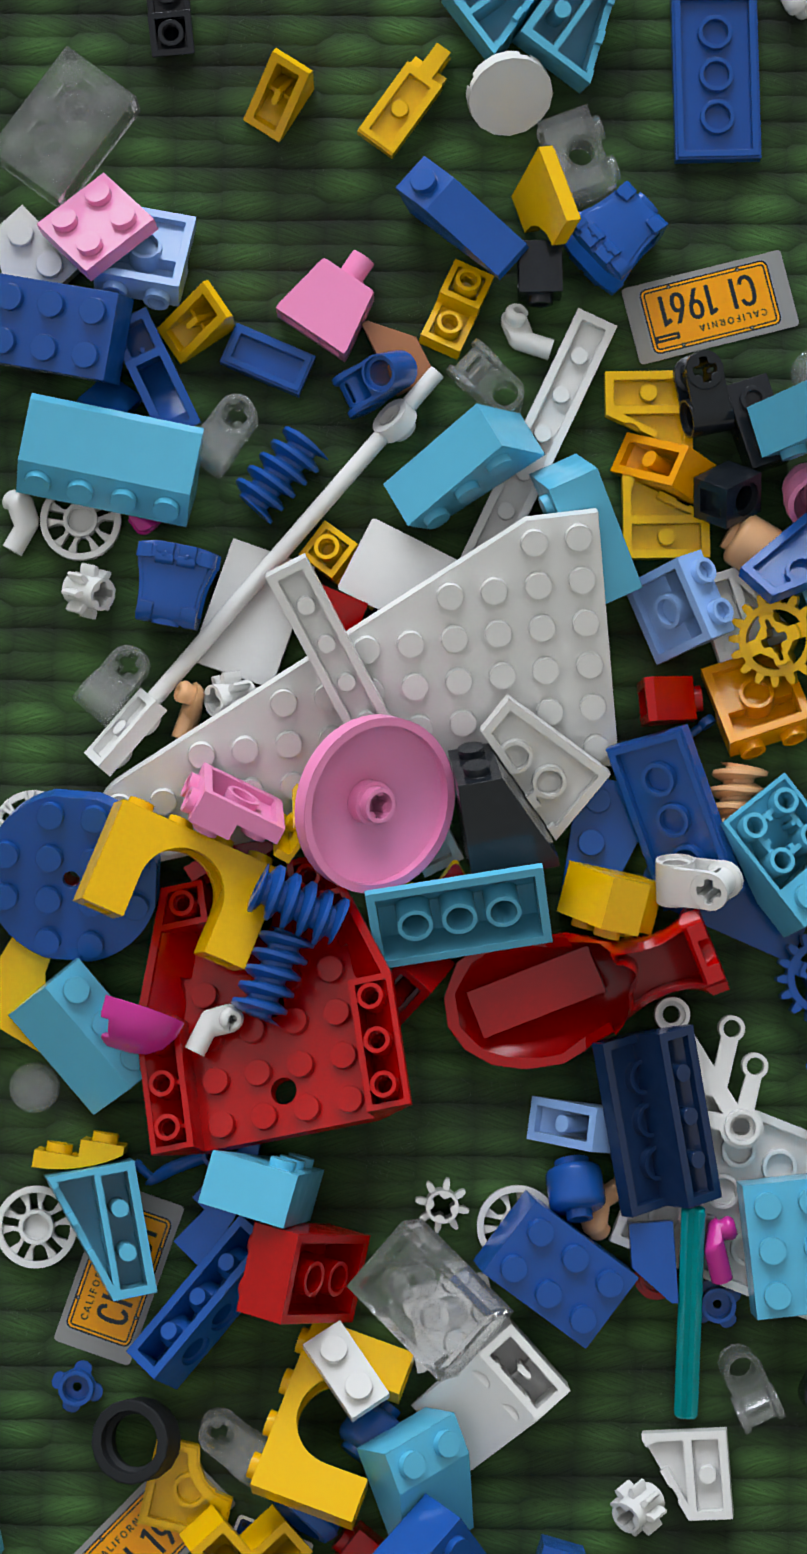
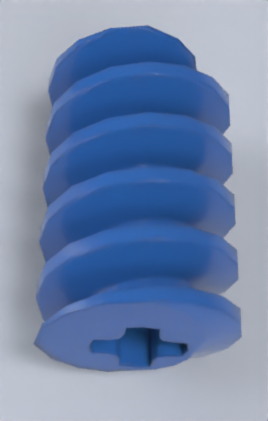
(279, 472)
(298, 904)
(271, 974)

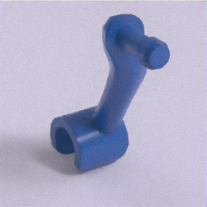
(171, 1168)

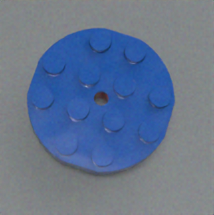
(41, 866)

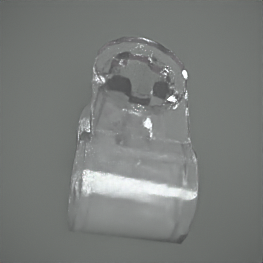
(482, 374)
(221, 439)
(107, 689)
(752, 1393)
(238, 1447)

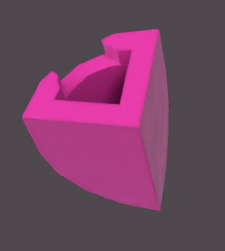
(137, 1027)

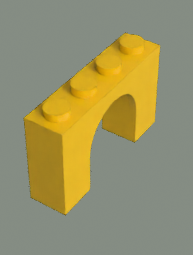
(138, 834)
(286, 1469)

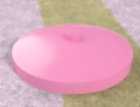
(374, 803)

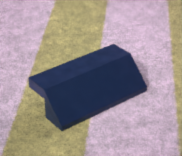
(657, 1120)

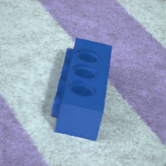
(196, 1311)

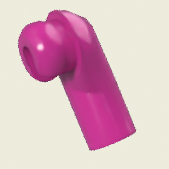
(715, 1251)

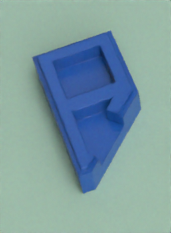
(654, 1255)

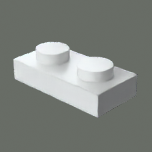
(346, 1371)

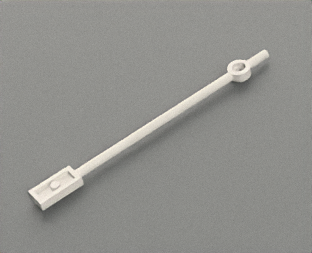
(144, 710)

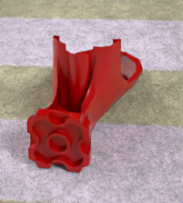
(561, 996)

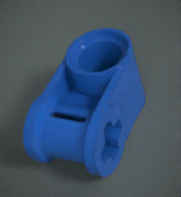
(369, 383)

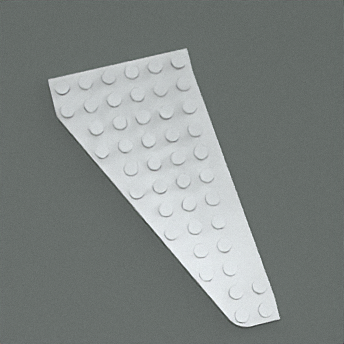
(500, 621)

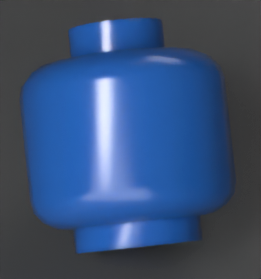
(575, 1188)
(367, 1427)

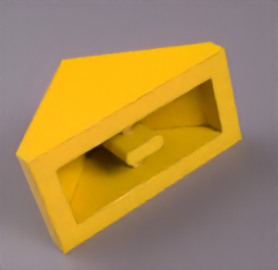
(279, 95)
(196, 323)

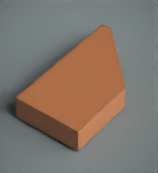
(387, 339)

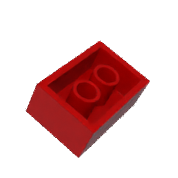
(301, 1273)

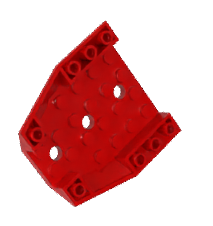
(334, 1043)

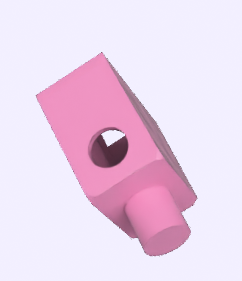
(331, 304)

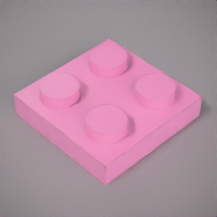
(97, 226)

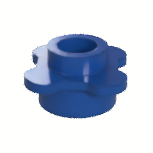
(725, 1313)
(73, 1398)

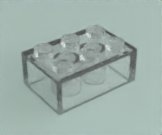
(66, 128)
(430, 1299)

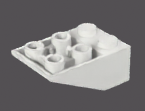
(498, 1392)

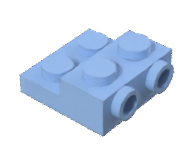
(157, 266)
(681, 606)

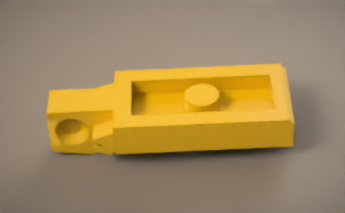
(405, 102)

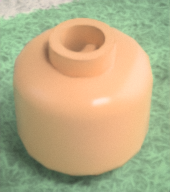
(746, 540)

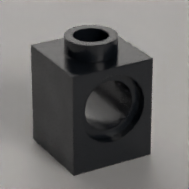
(540, 274)
(727, 494)

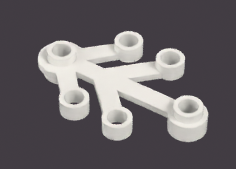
(717, 1077)

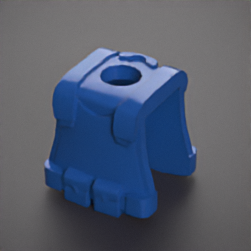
(615, 237)
(173, 582)

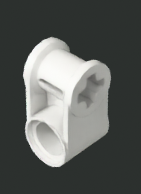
(695, 882)

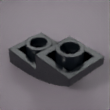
(170, 27)

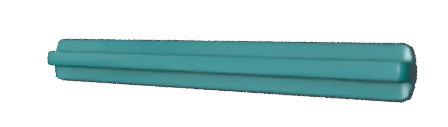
(689, 1312)

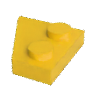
(645, 404)
(659, 525)

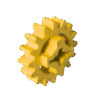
(768, 620)

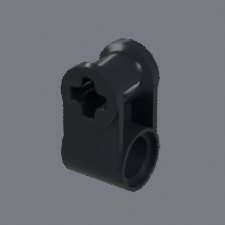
(703, 400)

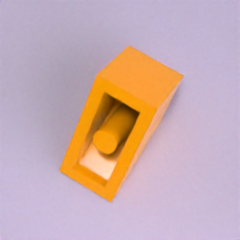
(661, 465)

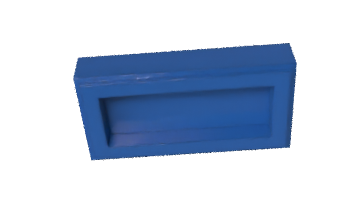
(267, 360)

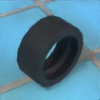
(105, 1445)

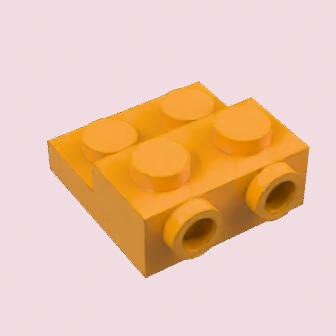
(754, 713)

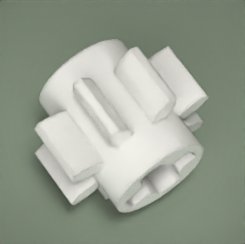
(88, 591)
(225, 690)
(438, 1217)
(638, 1507)

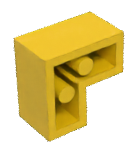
(608, 901)
(266, 1535)

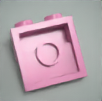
(221, 802)

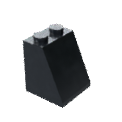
(494, 815)

